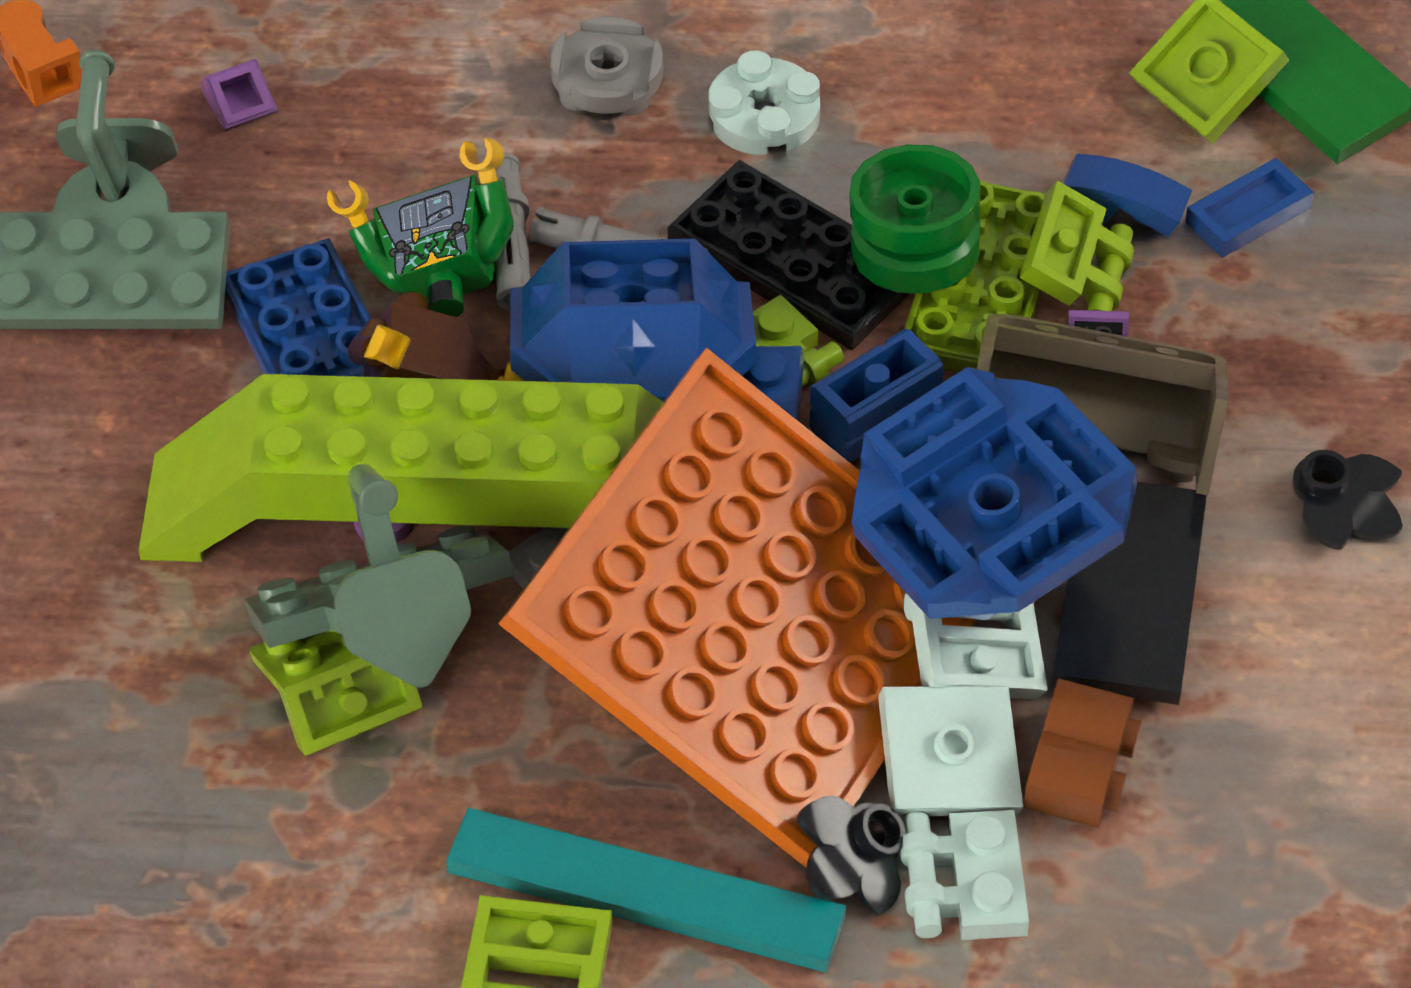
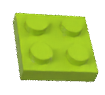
(1209, 67)

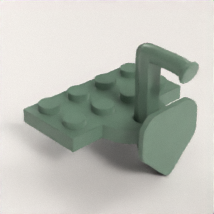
(117, 257)
(396, 608)

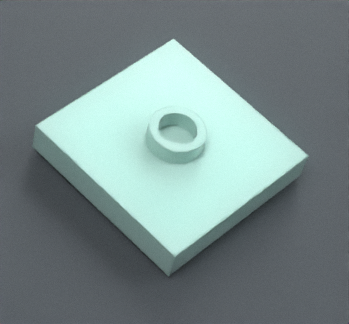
(950, 749)

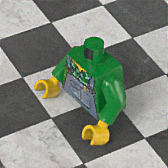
(438, 238)

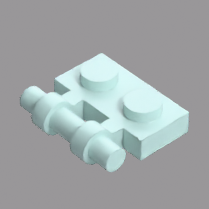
(986, 874)

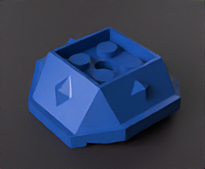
(629, 315)
(980, 448)

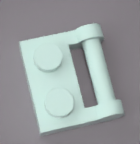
(980, 655)

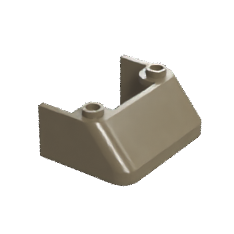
(1131, 388)

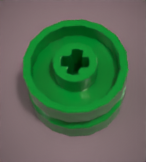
(915, 218)

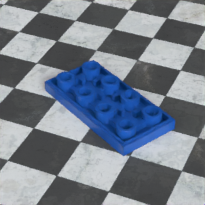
(299, 311)

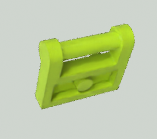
(537, 941)

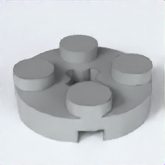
(606, 91)

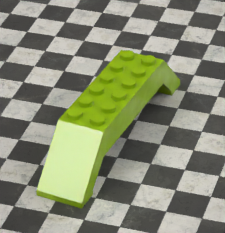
(446, 444)

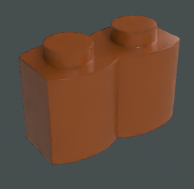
(1079, 754)

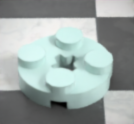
(764, 80)

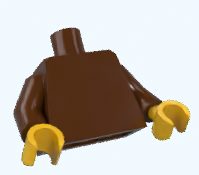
(421, 344)

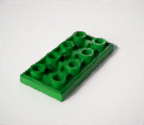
(1331, 83)

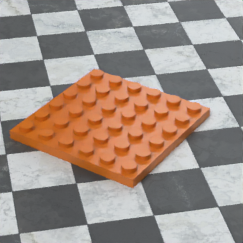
(730, 605)

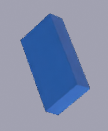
(1249, 207)

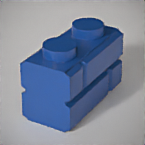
(871, 391)

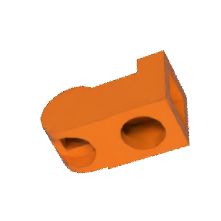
(38, 63)

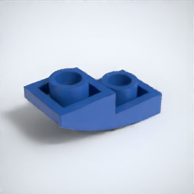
(1141, 192)

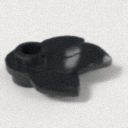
(1350, 500)
(853, 851)

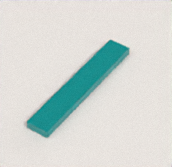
(647, 889)

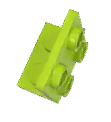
(331, 690)

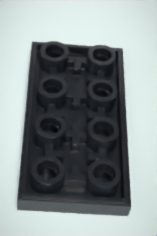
(787, 249)
(1133, 606)

